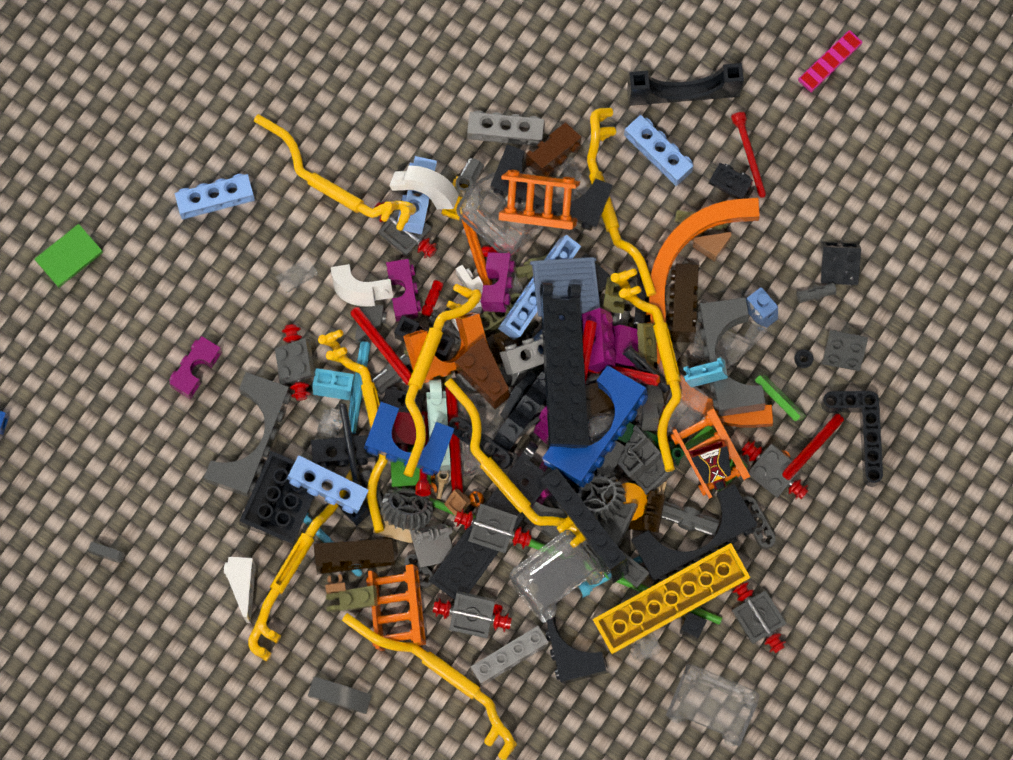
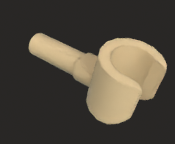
(442, 482)

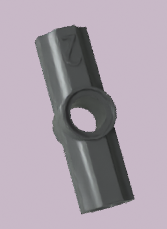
(389, 376)
(689, 519)

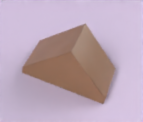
(712, 244)

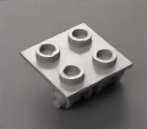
(432, 544)

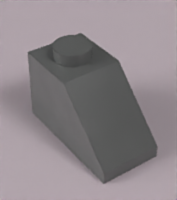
(376, 316)

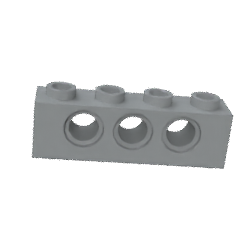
(497, 134)
(512, 359)
(509, 656)

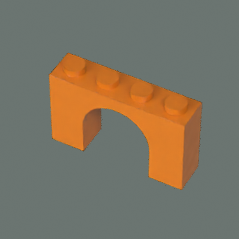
(470, 332)

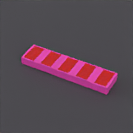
(830, 61)

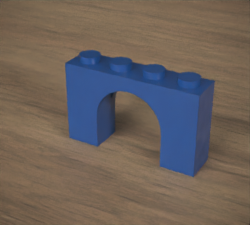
(381, 441)

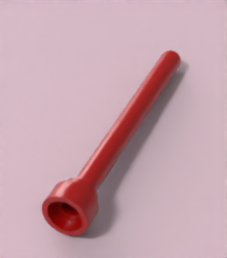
(739, 120)
(423, 487)

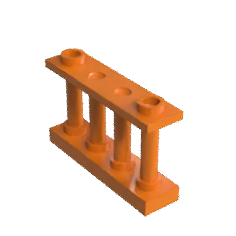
(528, 215)
(721, 434)
(412, 595)

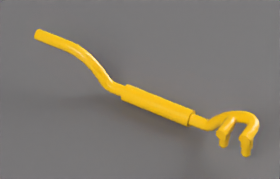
(331, 189)
(609, 216)
(666, 354)
(424, 362)
(372, 404)
(500, 479)
(283, 578)
(450, 675)

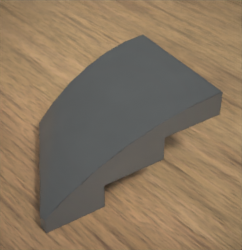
(644, 462)

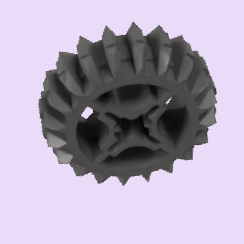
(605, 488)
(406, 509)

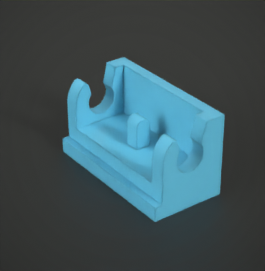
(706, 373)
(333, 384)

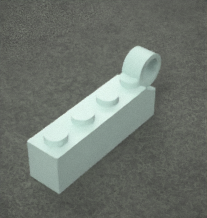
(438, 413)

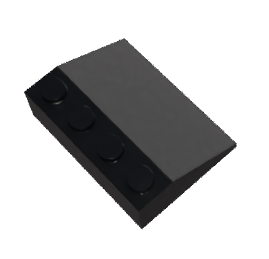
(275, 504)

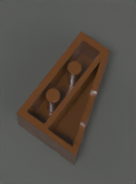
(553, 151)
(483, 374)

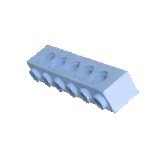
(526, 306)

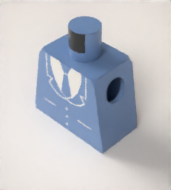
(761, 306)

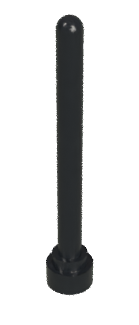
(350, 445)

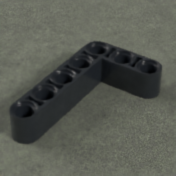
(866, 428)

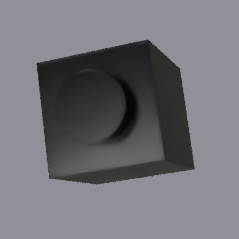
(693, 626)

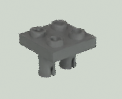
(845, 350)

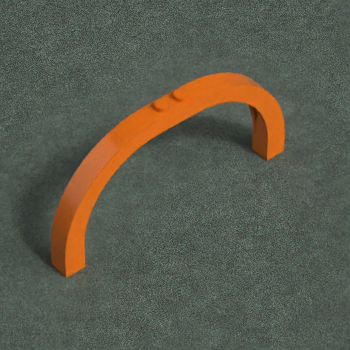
(714, 215)

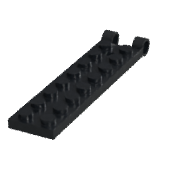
(564, 368)
(469, 560)

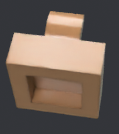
(457, 501)
(335, 587)

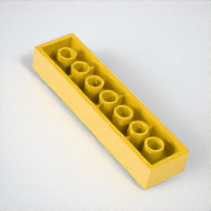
(671, 598)

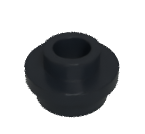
(803, 353)

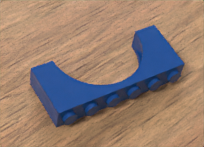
(581, 463)

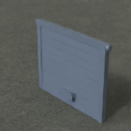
(566, 272)

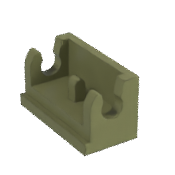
(612, 300)

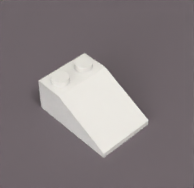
(241, 578)

